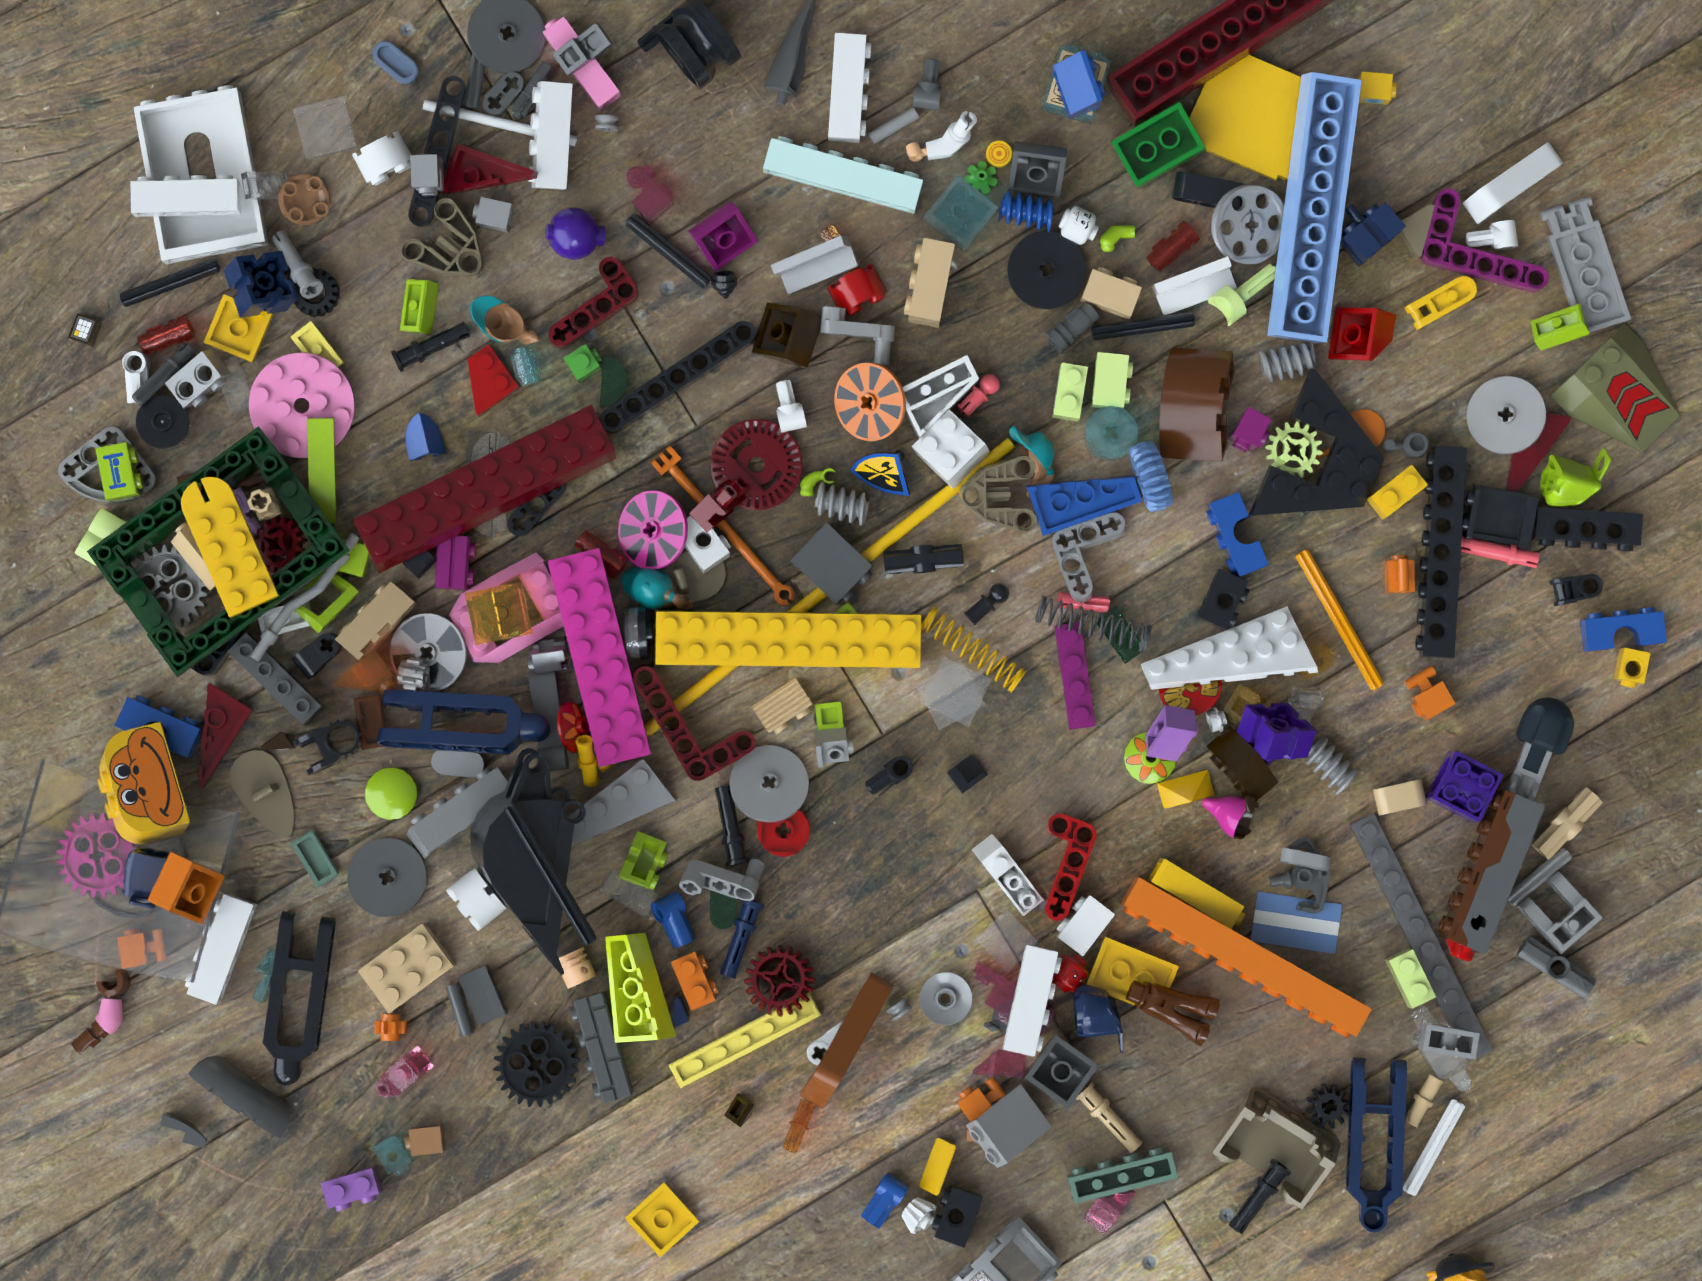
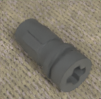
(1074, 325)

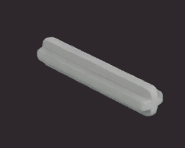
(1539, 876)

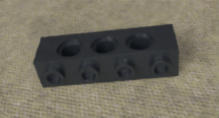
(1627, 523)

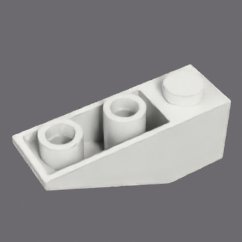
(1007, 874)

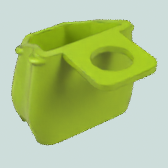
(1570, 482)

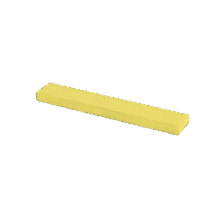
(741, 1042)

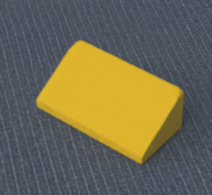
(937, 1166)

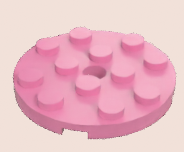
(297, 377)

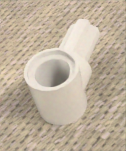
(1500, 236)
(790, 413)

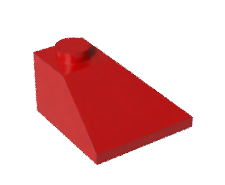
(1360, 333)

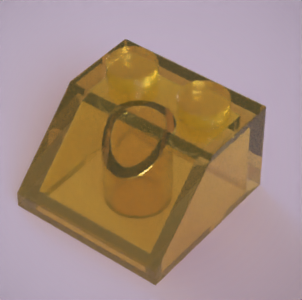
(498, 613)

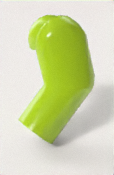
(1113, 234)

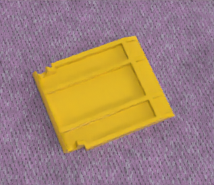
(1250, 116)

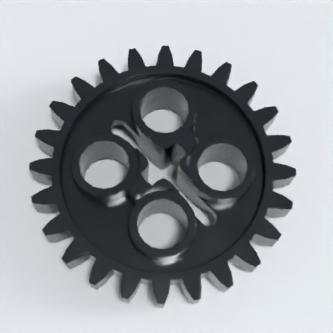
(516, 1078)

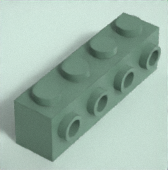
(1122, 1176)

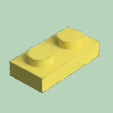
(311, 340)

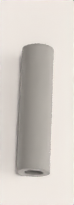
(893, 125)

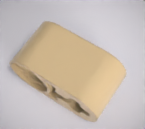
(1400, 797)

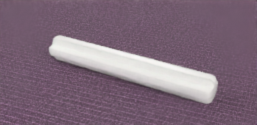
(1433, 1147)

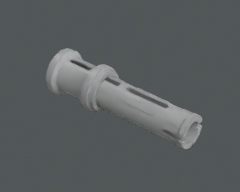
(300, 272)

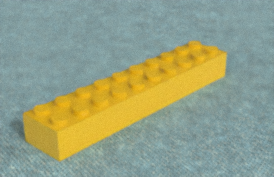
(787, 639)

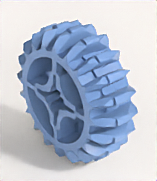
(1151, 476)

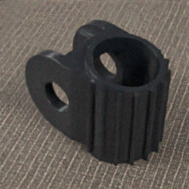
(329, 756)

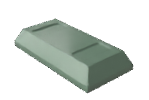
(314, 858)

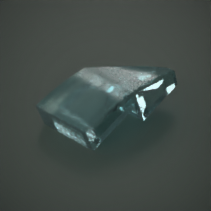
(266, 968)

